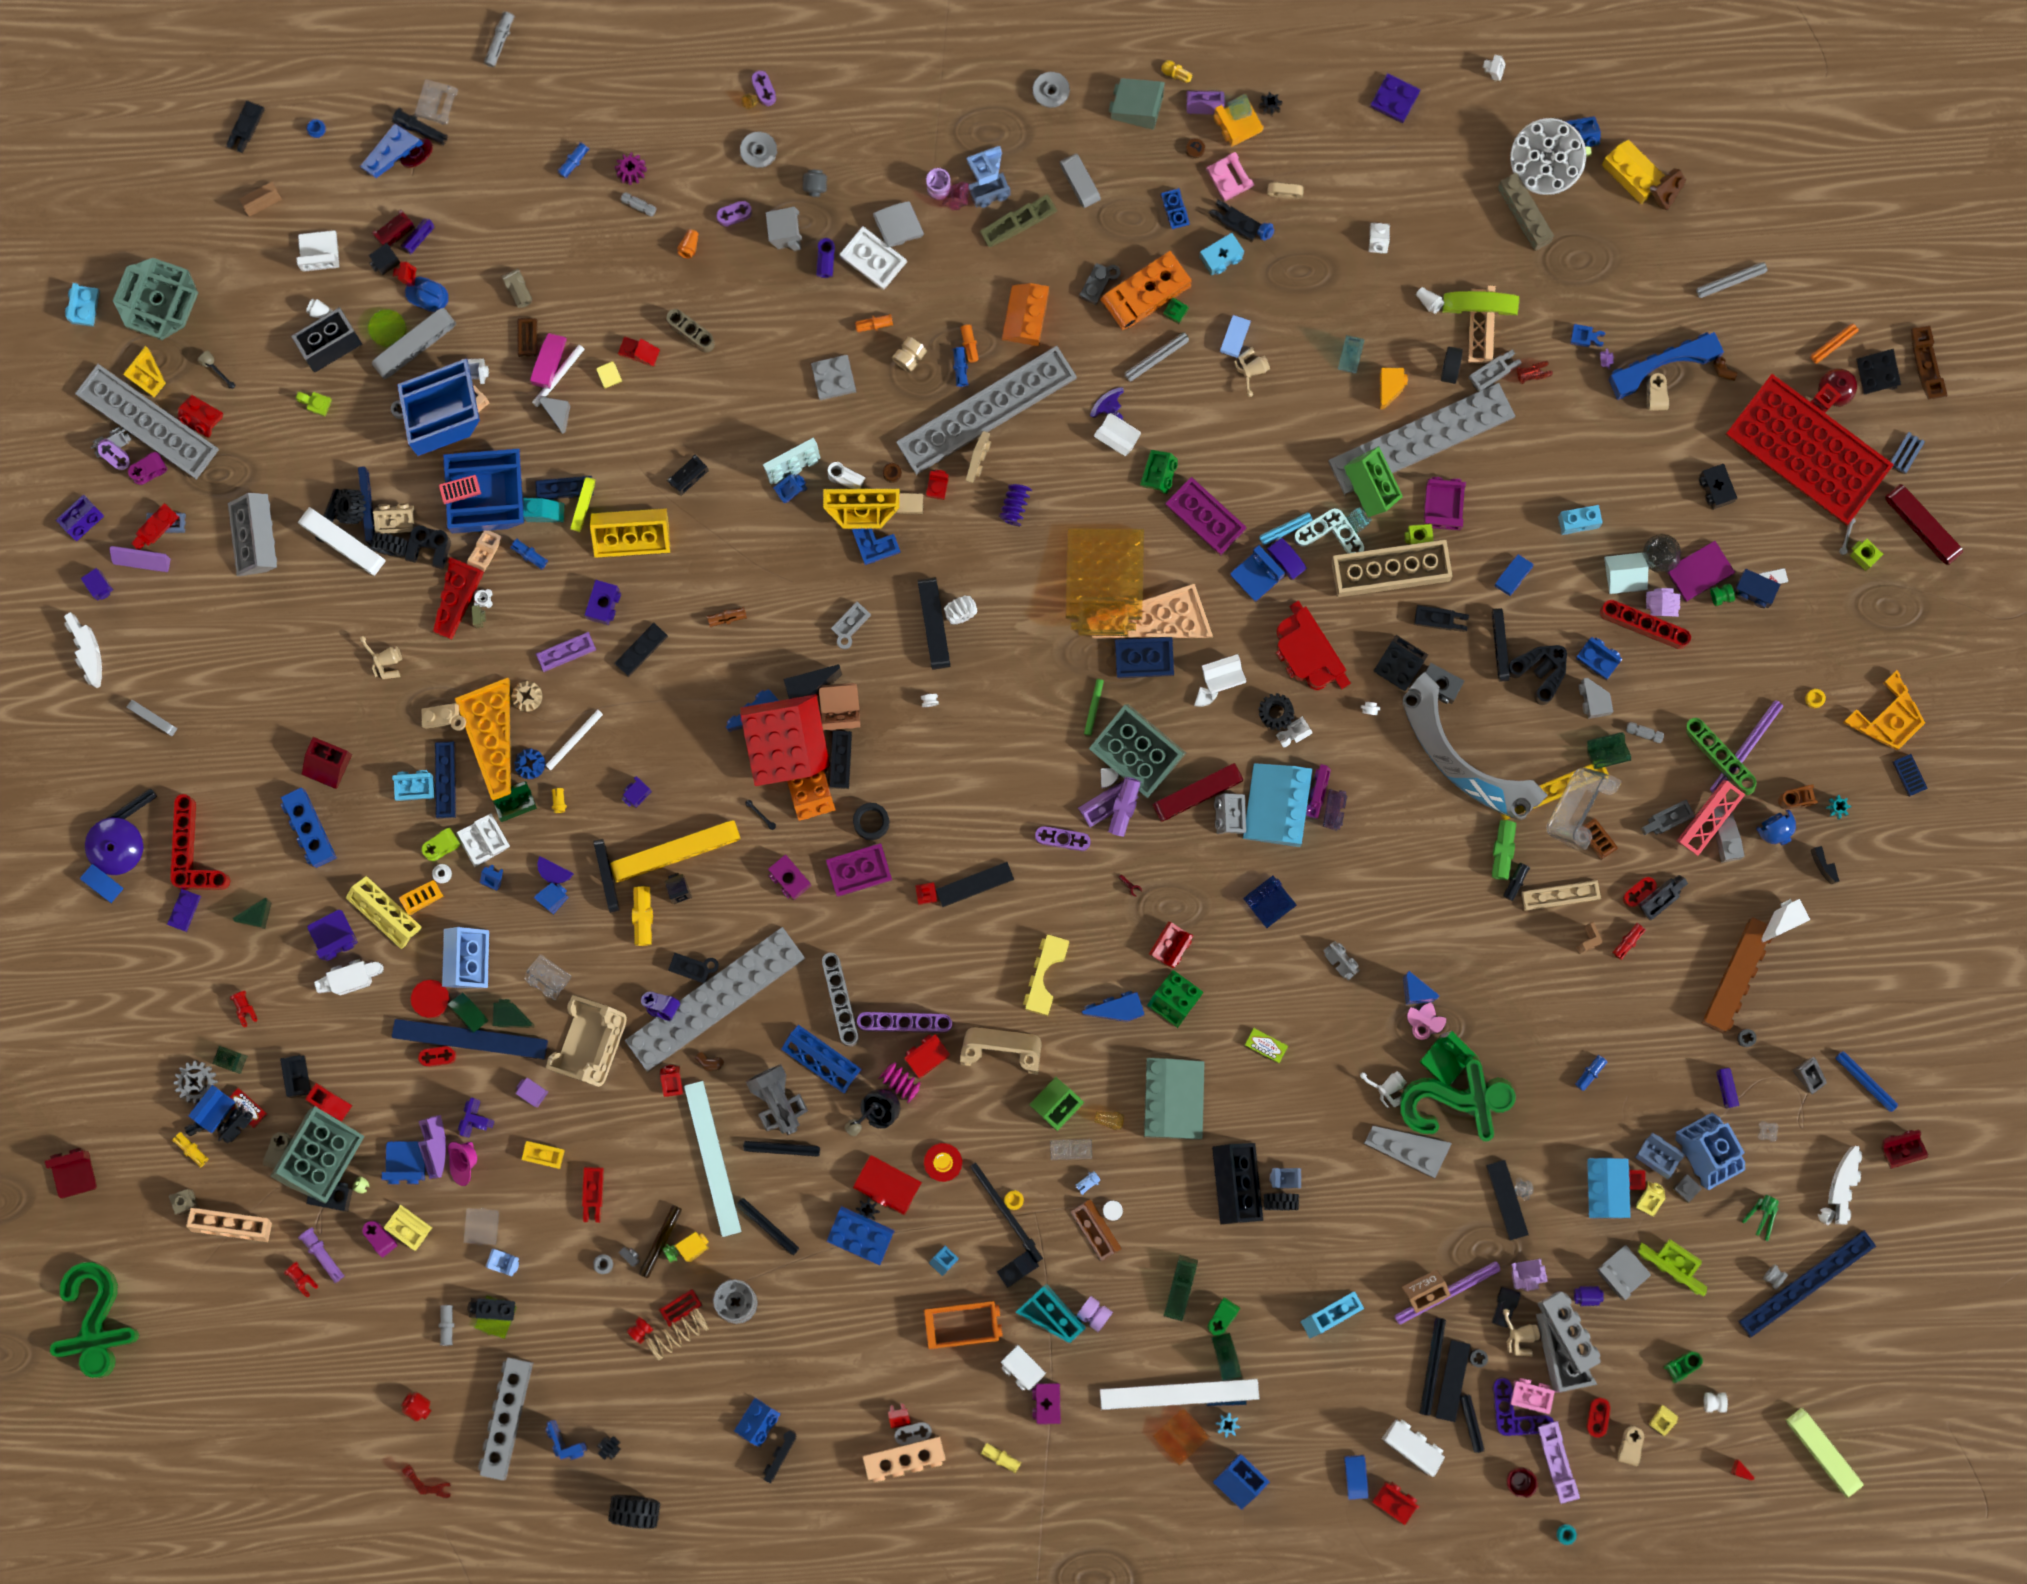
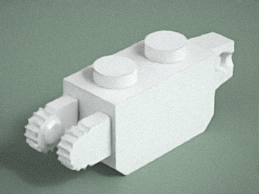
(349, 978)

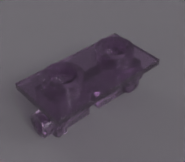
(1333, 817)

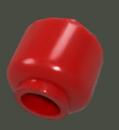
(416, 1406)

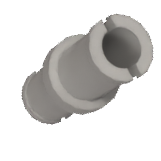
(446, 1325)

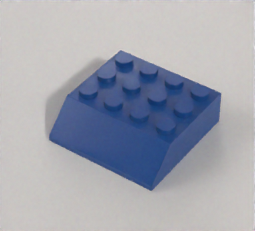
(439, 407)
(500, 487)

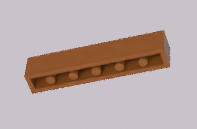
(1736, 977)

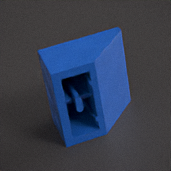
(1241, 1481)

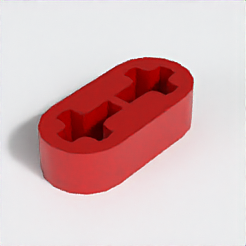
(1642, 895)
(436, 1052)

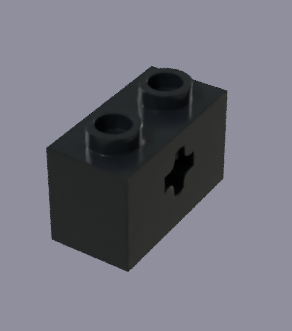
(1719, 477)

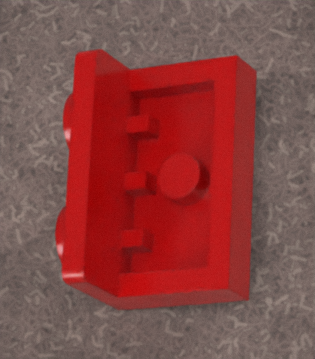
(199, 415)
(1171, 945)

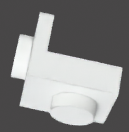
(1379, 238)
(478, 369)

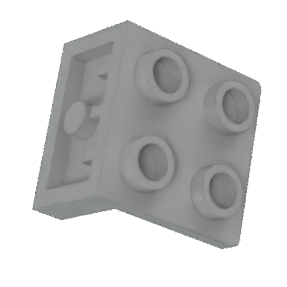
(1623, 1272)

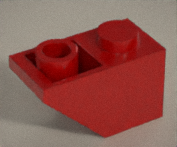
(328, 1102)

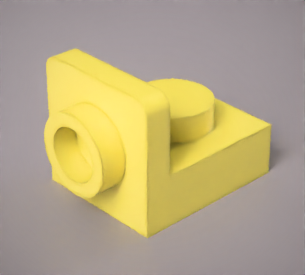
(1651, 1198)

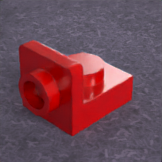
(937, 484)
(671, 1080)

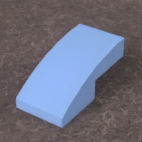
(1235, 336)

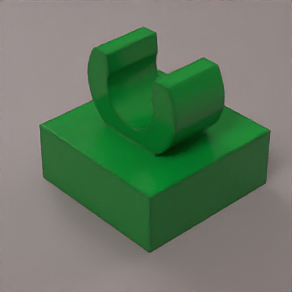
(1176, 310)

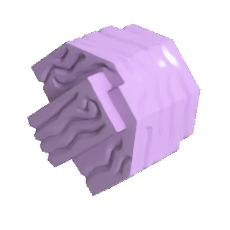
(1663, 602)
(1528, 1274)

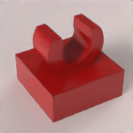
(405, 273)
(926, 893)
(899, 1417)

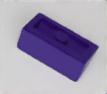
(417, 235)
(1727, 1088)

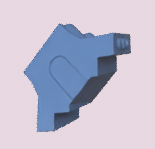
(1711, 1150)

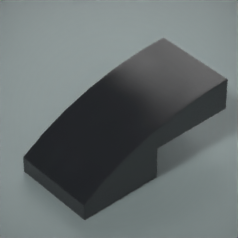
(1827, 870)

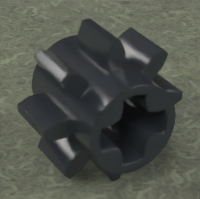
(1270, 98)
(864, 1205)
(609, 1448)

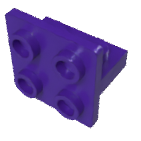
(472, 1120)

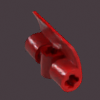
(887, 1185)

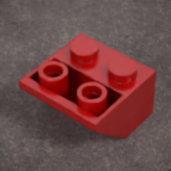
(926, 1056)

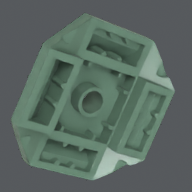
(143, 285)

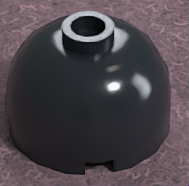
(888, 1108)

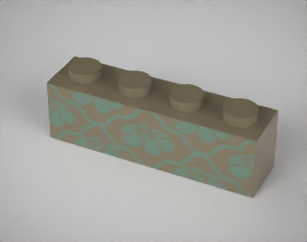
(1525, 211)

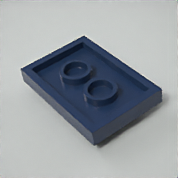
(1144, 657)

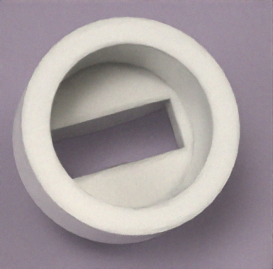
(1826, 1216)

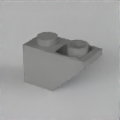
(1596, 699)

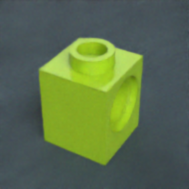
(1425, 530)
(1865, 562)

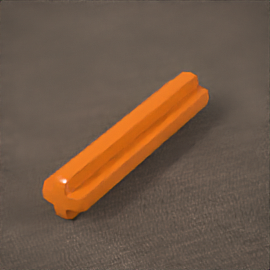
(1834, 343)

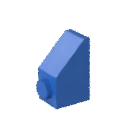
(552, 897)

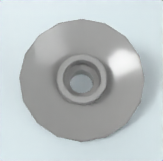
(1047, 82)
(758, 141)

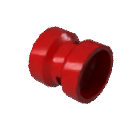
(638, 1332)

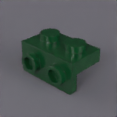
(516, 803)

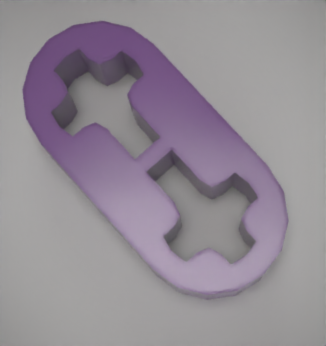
(767, 87)
(732, 209)
(116, 451)

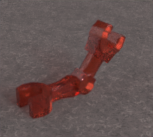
(425, 1489)

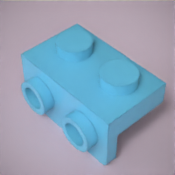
(413, 786)

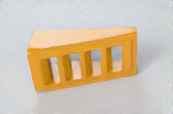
(410, 895)

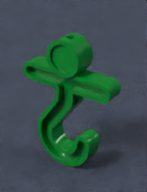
(1476, 1100)
(92, 1339)

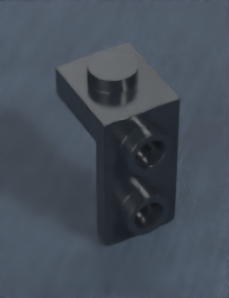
(491, 1309)

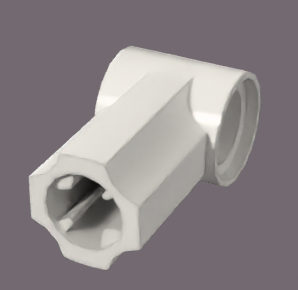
(846, 478)

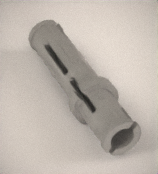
(501, 33)

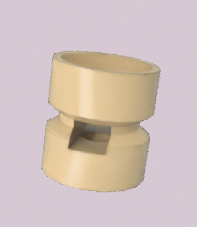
(909, 354)

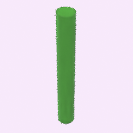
(1093, 707)

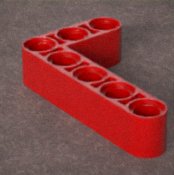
(188, 851)

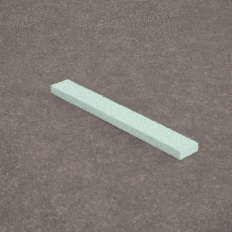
(712, 1159)

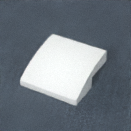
(482, 840)

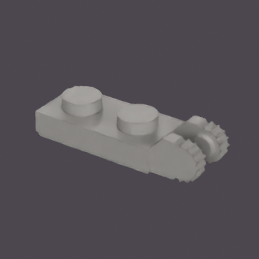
(1493, 371)

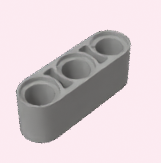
(1080, 180)

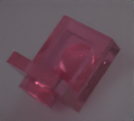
(959, 196)

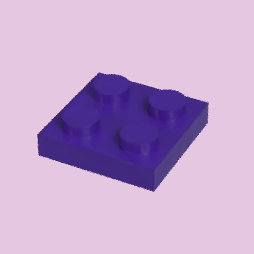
(1395, 98)

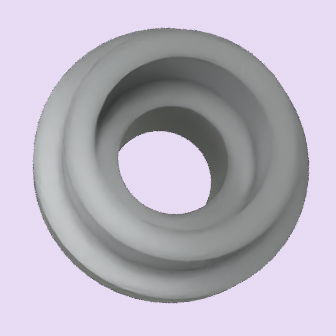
(598, 1260)

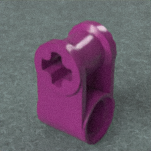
(149, 468)
(381, 1241)

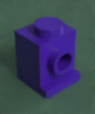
(636, 793)

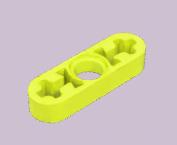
(583, 504)

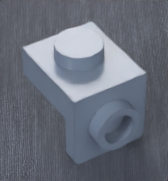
(1286, 1178)

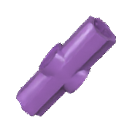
(1124, 806)

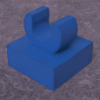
(491, 878)

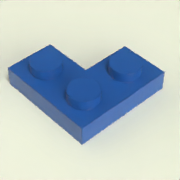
(872, 549)

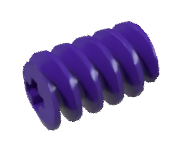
(1013, 503)

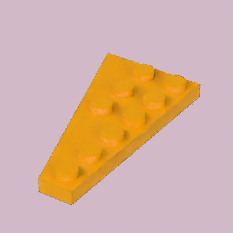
(489, 733)

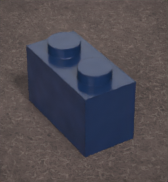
(1756, 589)

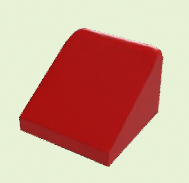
(1741, 1471)

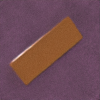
(1096, 1230)

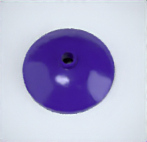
(126, 842)

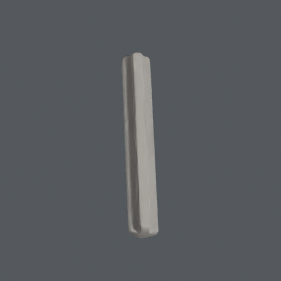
(1731, 280)
(1156, 357)

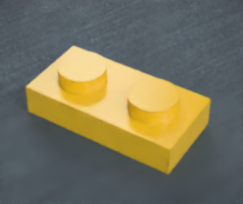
(543, 1154)

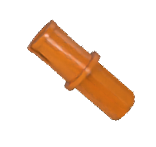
(874, 323)
(969, 343)

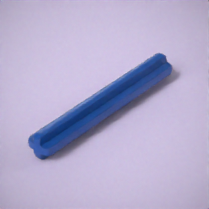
(1866, 1081)

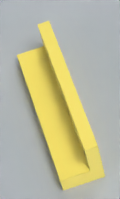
(380, 914)

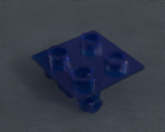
(1269, 901)

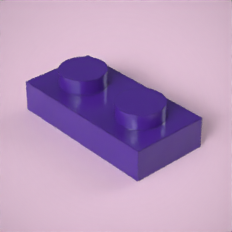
(184, 910)

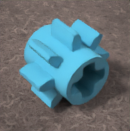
(1228, 1418)

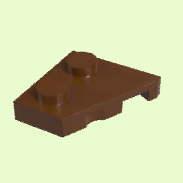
(1668, 188)

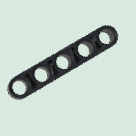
(934, 623)

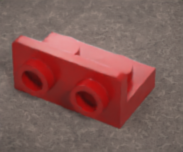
(1395, 1503)

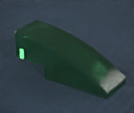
(1180, 1288)

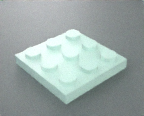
(792, 461)

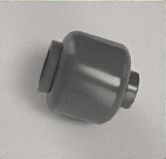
(815, 183)

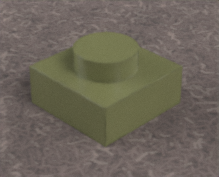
(478, 616)

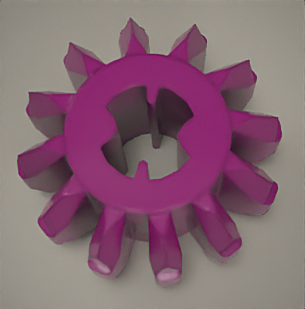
(631, 161)

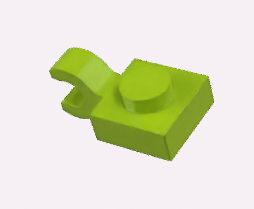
(316, 403)

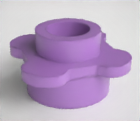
(1606, 358)

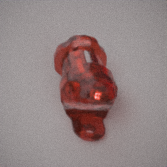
(1533, 372)

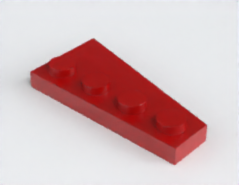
(458, 591)

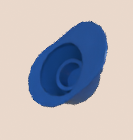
(427, 294)

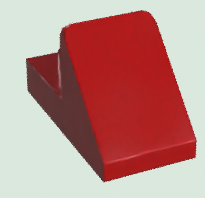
(639, 351)

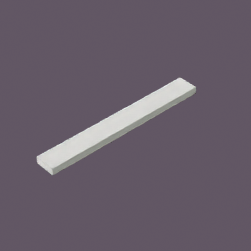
(1179, 1394)

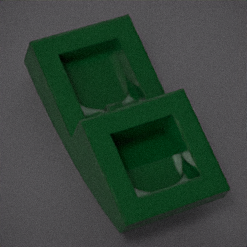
(467, 1012)

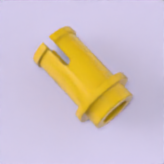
(558, 800)

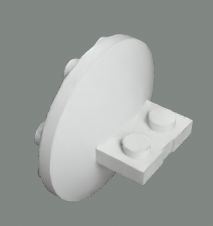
(1548, 156)

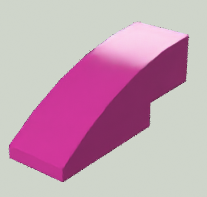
(548, 361)

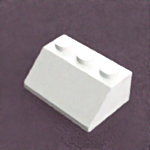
(1414, 1447)

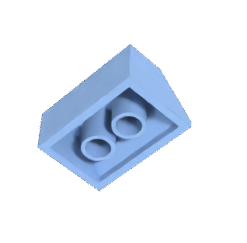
(465, 958)

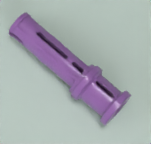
(316, 1247)

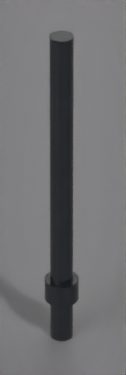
(1028, 1244)

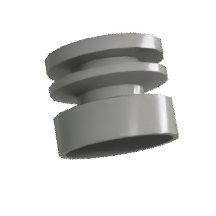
(724, 1301)

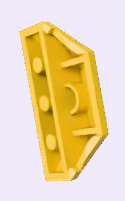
(861, 506)

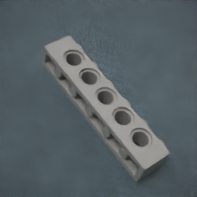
(514, 1410)

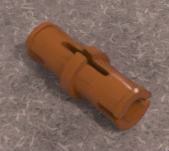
(727, 617)

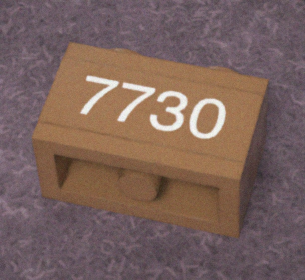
(1426, 1291)

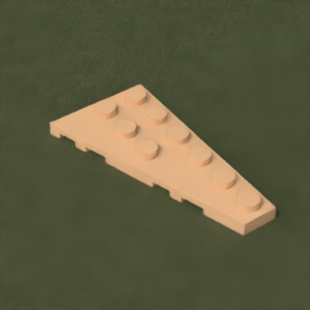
(1171, 615)

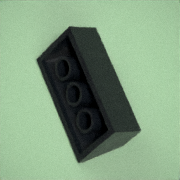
(1237, 1183)

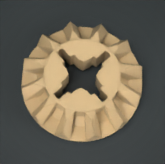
(528, 704)

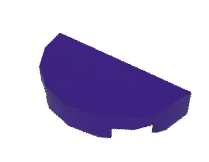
(551, 872)

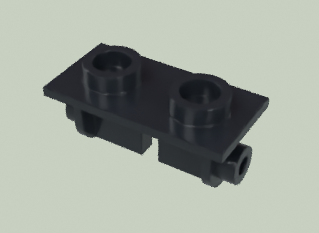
(229, 1130)

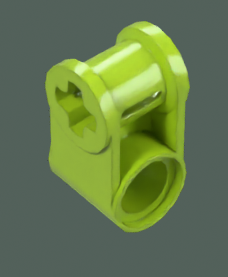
(442, 844)

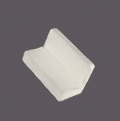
(1117, 434)
(1223, 674)

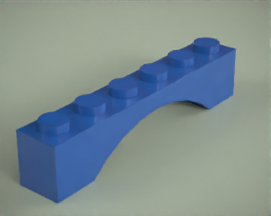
(1701, 351)

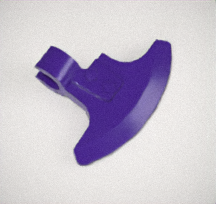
(1108, 404)

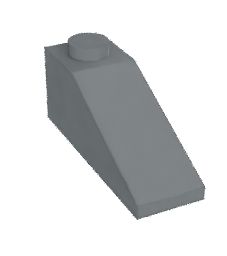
(1728, 837)

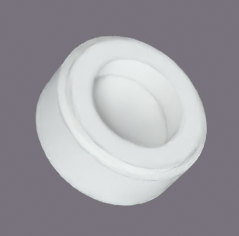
(1112, 1210)

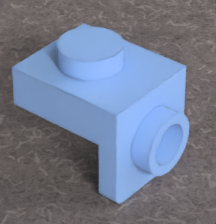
(502, 1262)

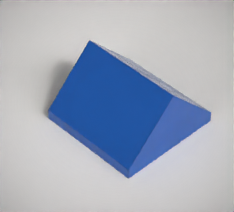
(1417, 991)

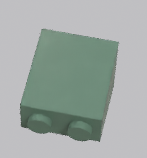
(1137, 102)

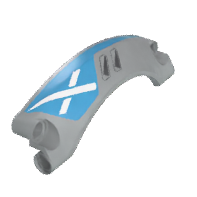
(1490, 791)

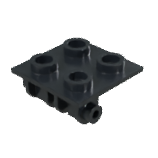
(1879, 371)

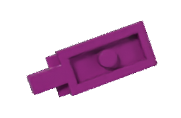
(1318, 792)

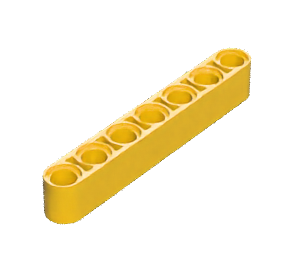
(675, 851)

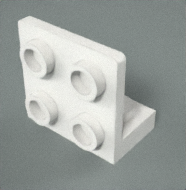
(318, 251)

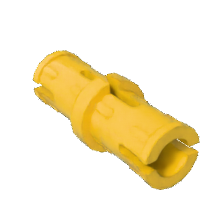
(190, 1149)

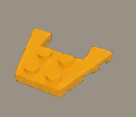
(1896, 722)

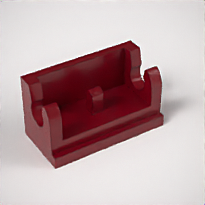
(394, 229)

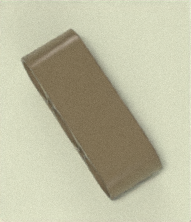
(694, 338)

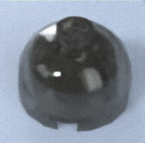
(1662, 553)

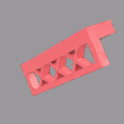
(1707, 810)

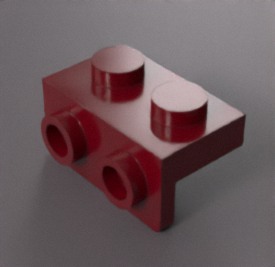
(1904, 1149)

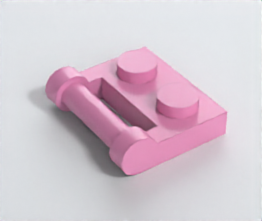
(1224, 179)

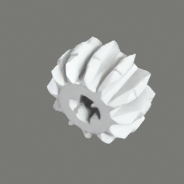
(960, 610)

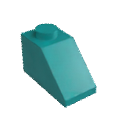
(543, 510)

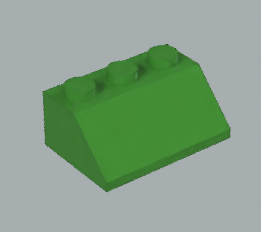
(1373, 482)

